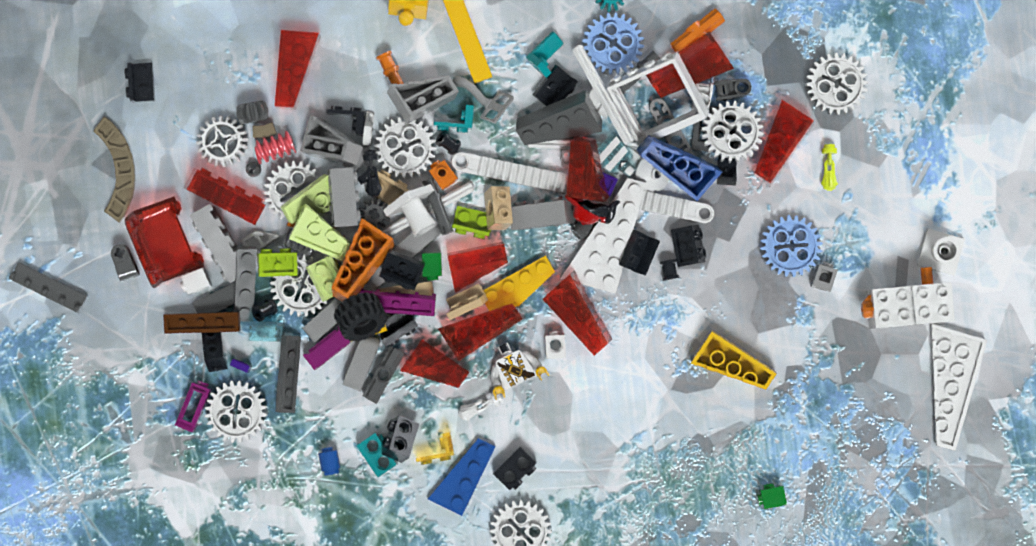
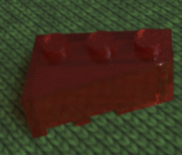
(585, 171)
(434, 365)

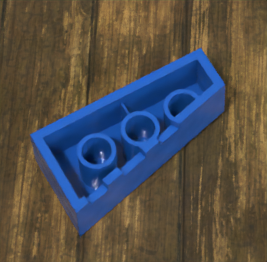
(679, 166)

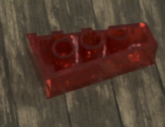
(475, 332)

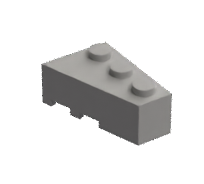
(422, 97)
(329, 143)
(343, 197)
(542, 214)

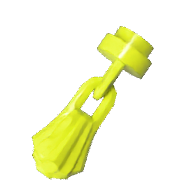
(829, 179)

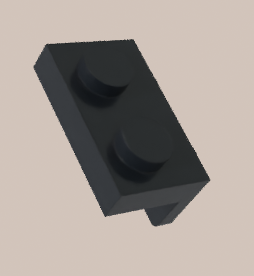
(555, 87)
(401, 270)
(397, 326)

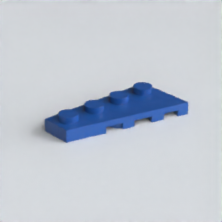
(461, 482)

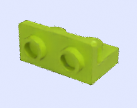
(470, 221)
(278, 263)

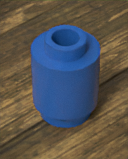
(329, 461)

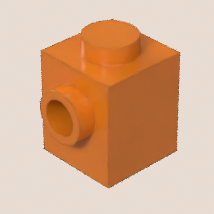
(442, 174)

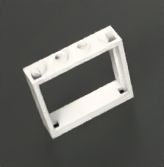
(669, 126)

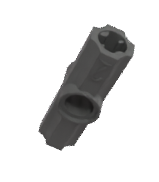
(377, 386)

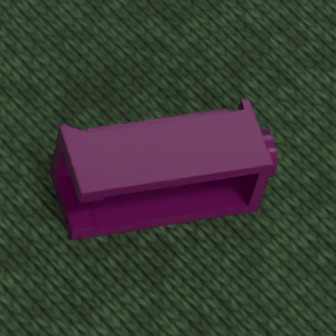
(326, 349)
(200, 387)

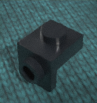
(729, 173)

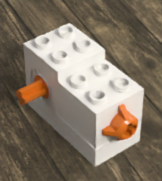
(909, 304)

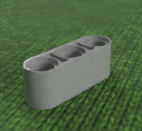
(361, 363)

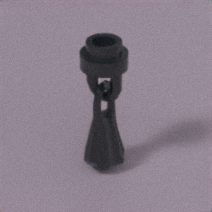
(373, 185)

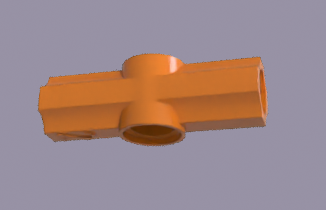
(698, 29)

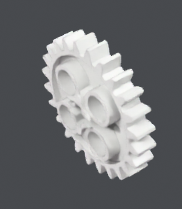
(828, 99)
(742, 118)
(397, 132)
(284, 177)
(287, 281)
(253, 413)
(533, 518)

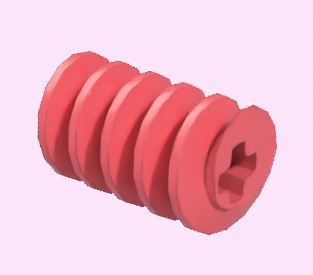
(274, 147)

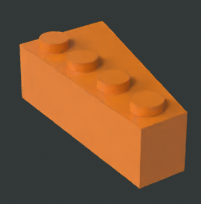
(361, 260)

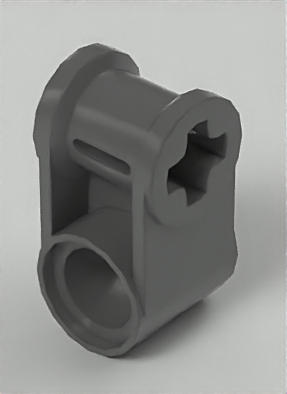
(730, 89)
(126, 266)

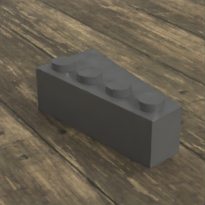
(560, 120)

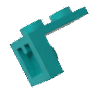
(539, 55)
(467, 116)

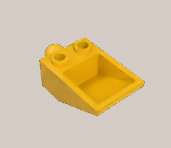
(408, 10)

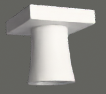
(411, 205)
(931, 252)

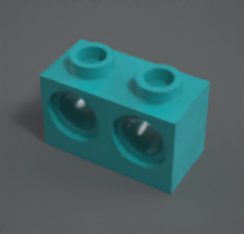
(373, 457)

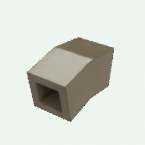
(264, 131)

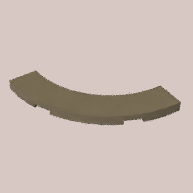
(124, 168)

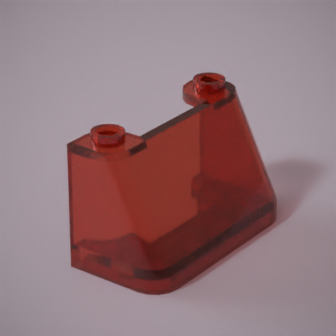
(162, 242)

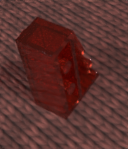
(475, 262)

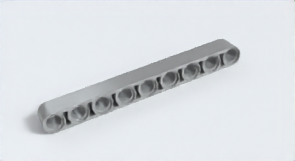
(410, 246)

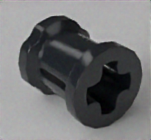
(447, 142)
(669, 269)
(264, 310)

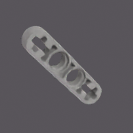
(655, 114)

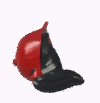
(591, 213)

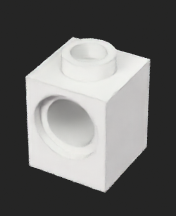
(195, 281)
(551, 354)

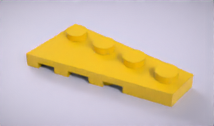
(519, 284)

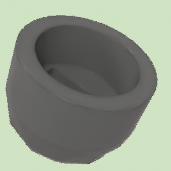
(257, 171)

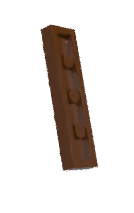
(202, 322)

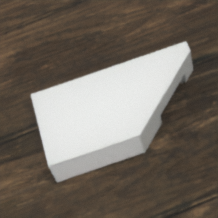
(368, 129)
(259, 239)

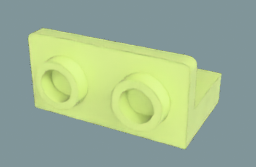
(323, 276)

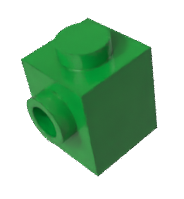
(433, 266)
(771, 496)

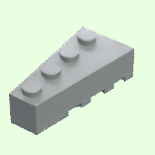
(217, 239)

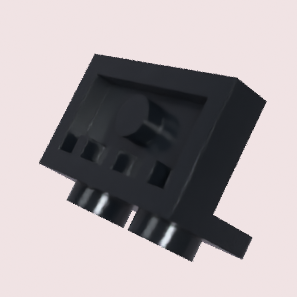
(140, 82)
(688, 245)
(639, 252)

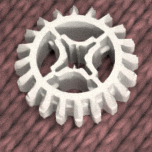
(214, 144)

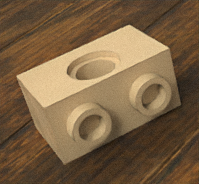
(498, 208)

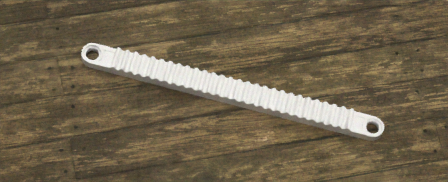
(557, 182)

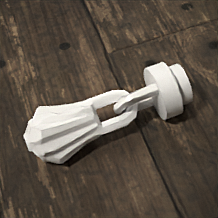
(466, 412)

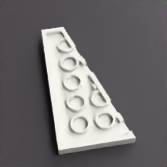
(602, 251)
(955, 370)

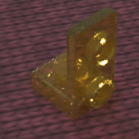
(446, 443)

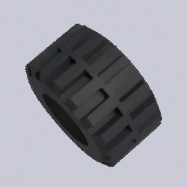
(360, 316)

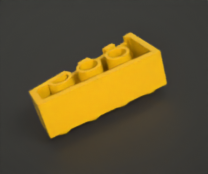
(730, 360)

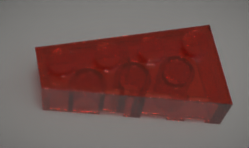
(294, 61)
(703, 61)
(783, 140)
(226, 197)
(578, 313)

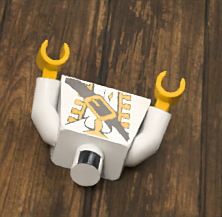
(514, 369)

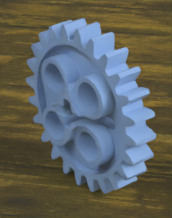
(623, 29)
(789, 229)

